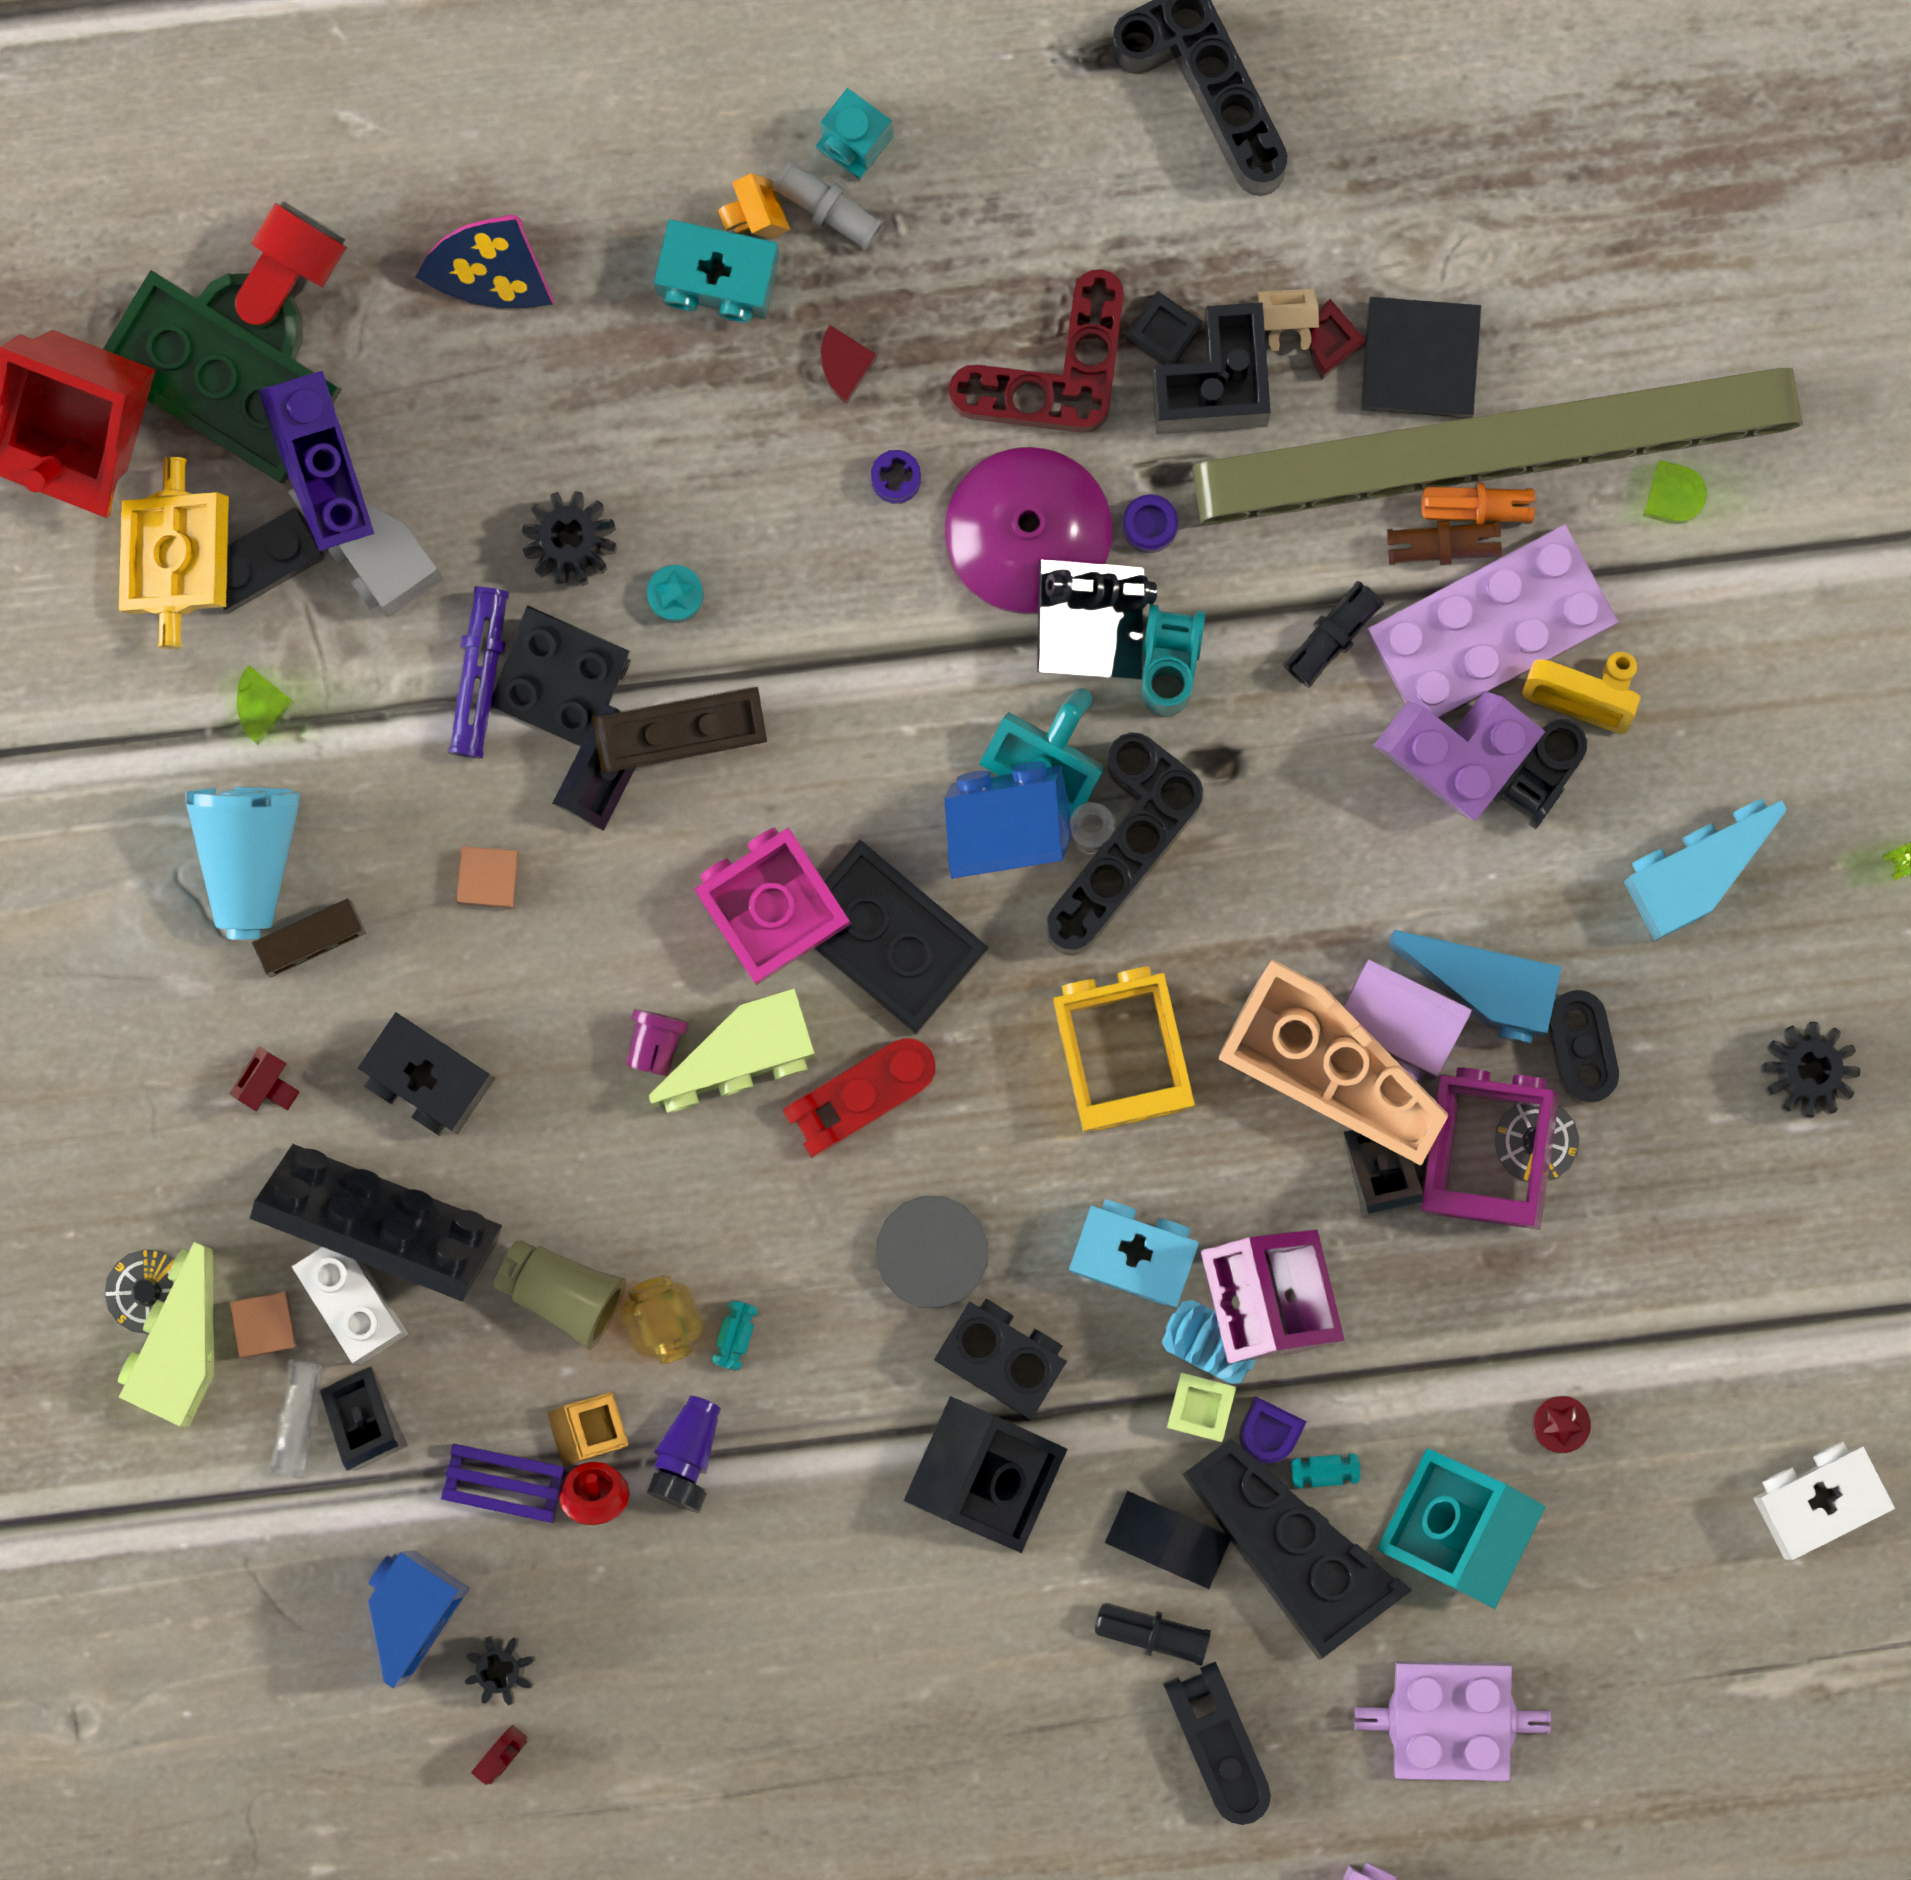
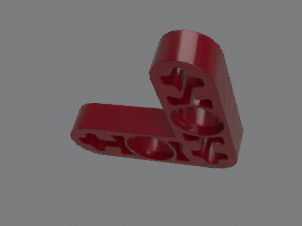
(1075, 378)

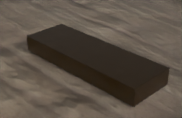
(679, 729)

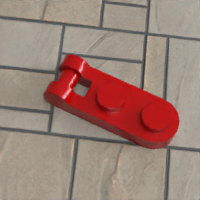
(863, 1093)

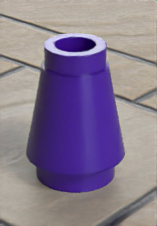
(689, 1440)

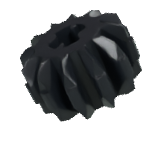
(569, 558)
(1807, 1090)

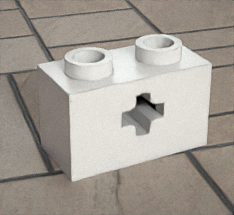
(350, 1303)
(1856, 1500)

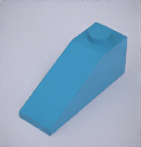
(1497, 987)

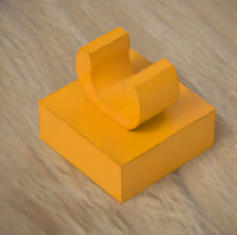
(756, 209)

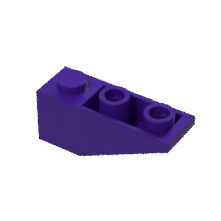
(317, 459)

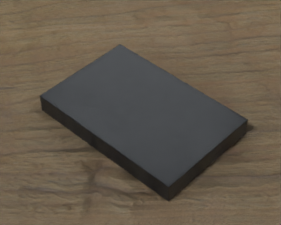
(898, 940)

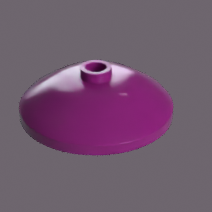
(983, 530)

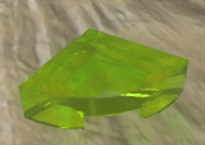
(259, 704)

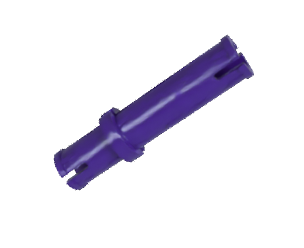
(488, 606)

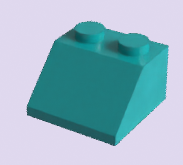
(1461, 1528)

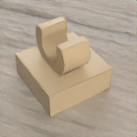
(1289, 311)

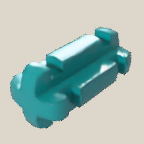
(735, 1335)
(1325, 1470)

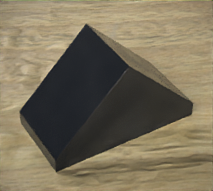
(1381, 1176)
(362, 1420)
(1168, 1539)

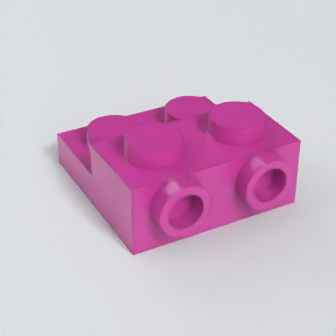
(771, 904)

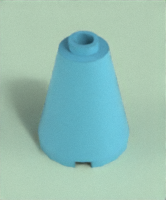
(243, 852)

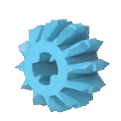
(1196, 1338)

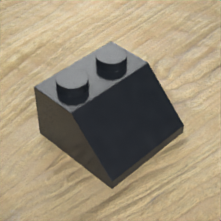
(985, 1474)

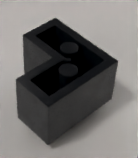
(1226, 389)

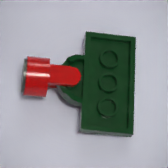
(231, 338)

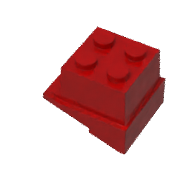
(69, 417)

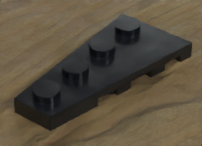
(1301, 1559)

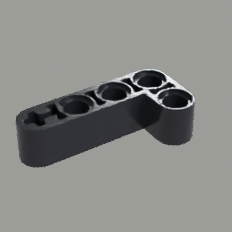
(1212, 93)
(1115, 852)

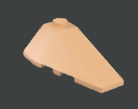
(1320, 1055)

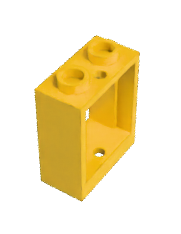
(1131, 985)

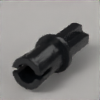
(1152, 1633)

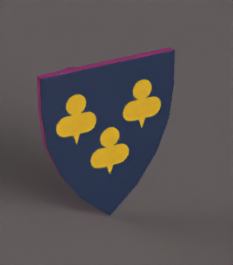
(487, 266)

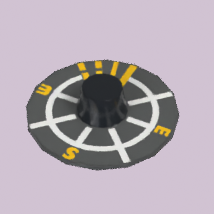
(1516, 1141)
(136, 1286)

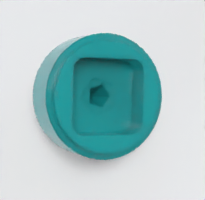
(675, 593)

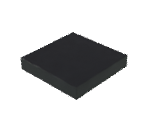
(1421, 357)

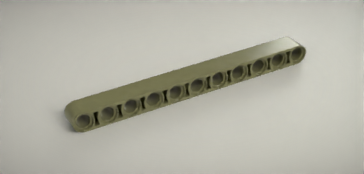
(1497, 446)

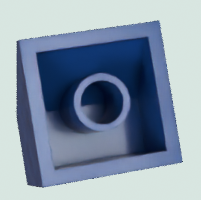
(1007, 820)
(410, 1611)

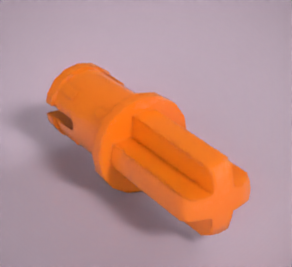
(1477, 504)

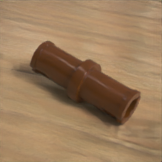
(1444, 543)

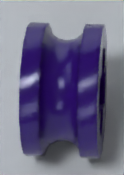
(884, 463)

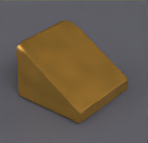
(587, 1428)

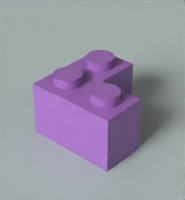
(1466, 763)

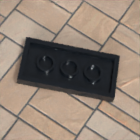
(376, 1221)

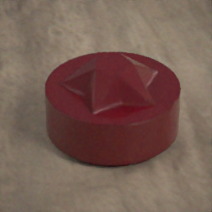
(1561, 1424)

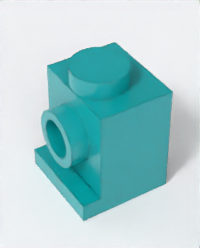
(854, 133)

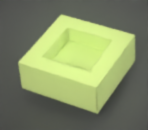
(1201, 1407)

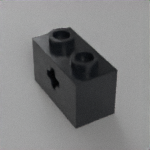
(407, 1046)

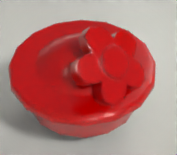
(594, 1494)

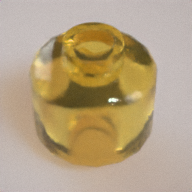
(661, 1319)

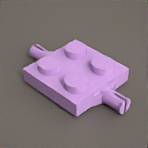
(1452, 1720)

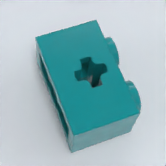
(695, 250)

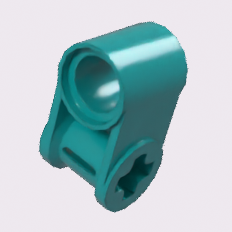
(1171, 649)

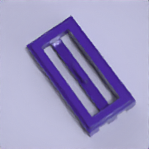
(456, 1473)

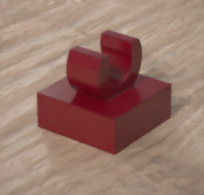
(261, 1081)

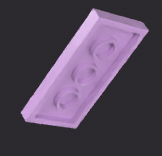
(1493, 624)

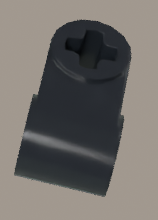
(1542, 775)

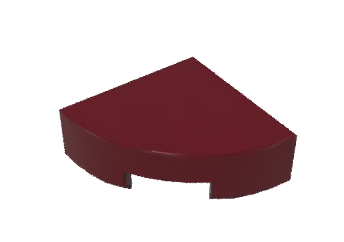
(1333, 340)
(844, 363)
(500, 1756)

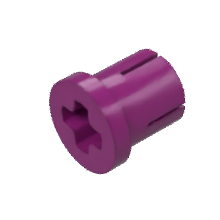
(654, 1041)

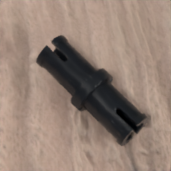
(1333, 634)

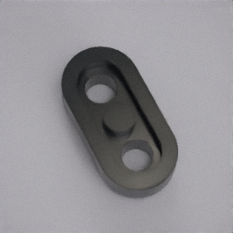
(1583, 1047)

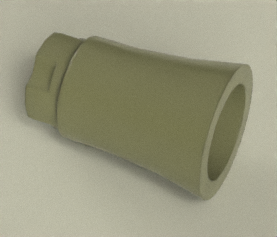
(561, 1291)

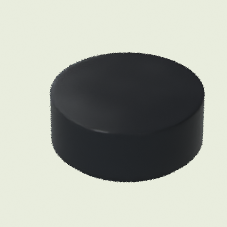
(677, 1491)

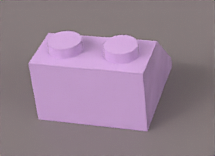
(1406, 1019)

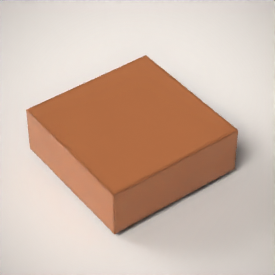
(487, 877)
(263, 1325)

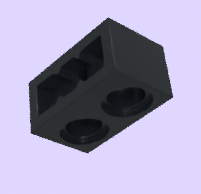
(993, 1372)

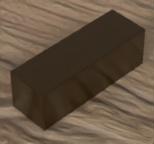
(308, 938)

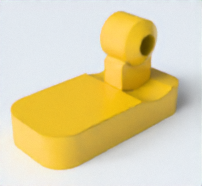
(1584, 697)

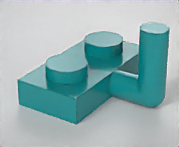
(1022, 743)

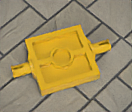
(173, 553)

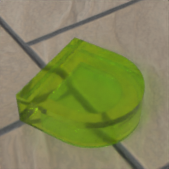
(1675, 494)

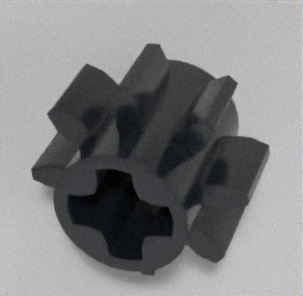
(494, 1685)

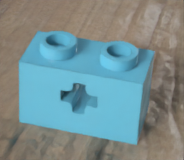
(1156, 1280)

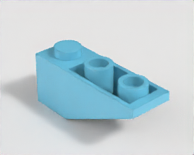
(1692, 881)

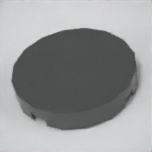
(932, 1252)

